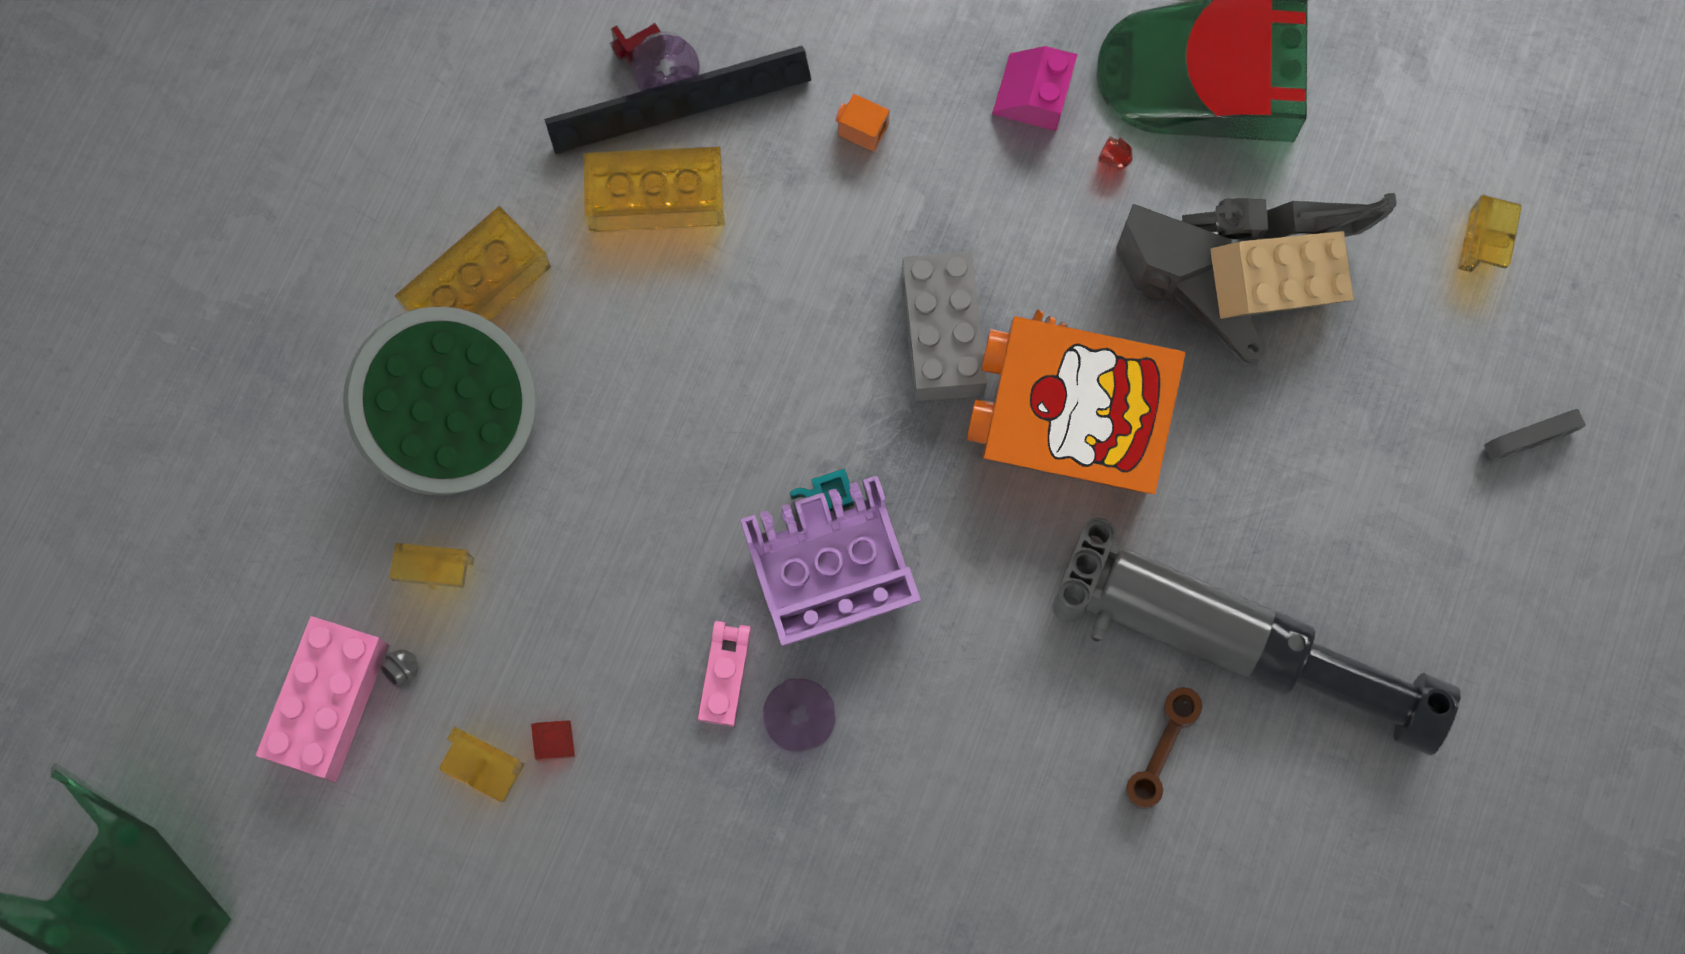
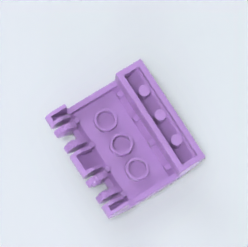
(830, 563)

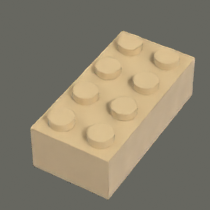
(1281, 274)

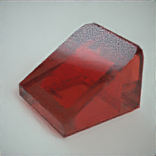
(552, 740)

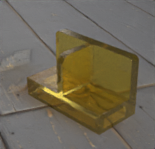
(1490, 233)
(430, 565)
(480, 765)

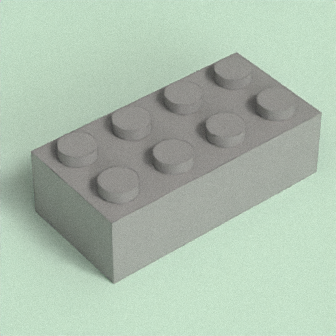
(943, 326)

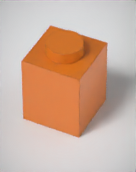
(862, 122)

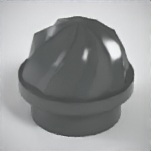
(400, 667)

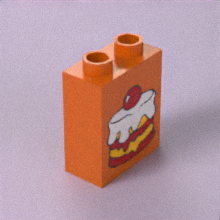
(1078, 404)

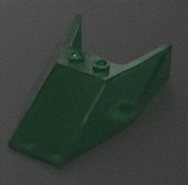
(121, 895)

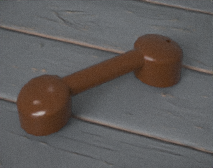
(1145, 788)

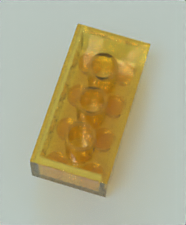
(654, 189)
(480, 270)

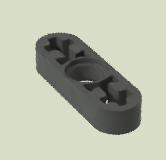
(1534, 435)

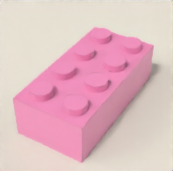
(322, 699)

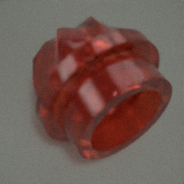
(1116, 154)

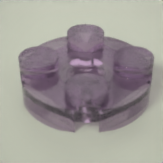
(658, 47)
(805, 735)

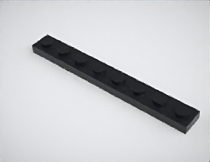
(678, 99)

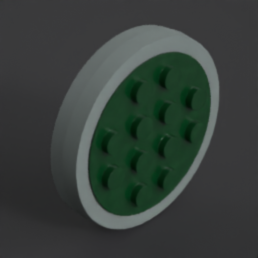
(439, 400)

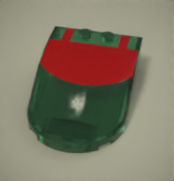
(1210, 69)

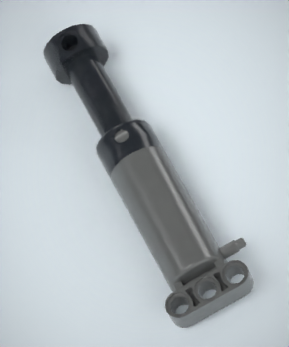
(1242, 637)

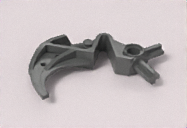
(1250, 218)

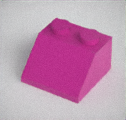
(1035, 86)

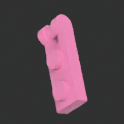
(724, 675)

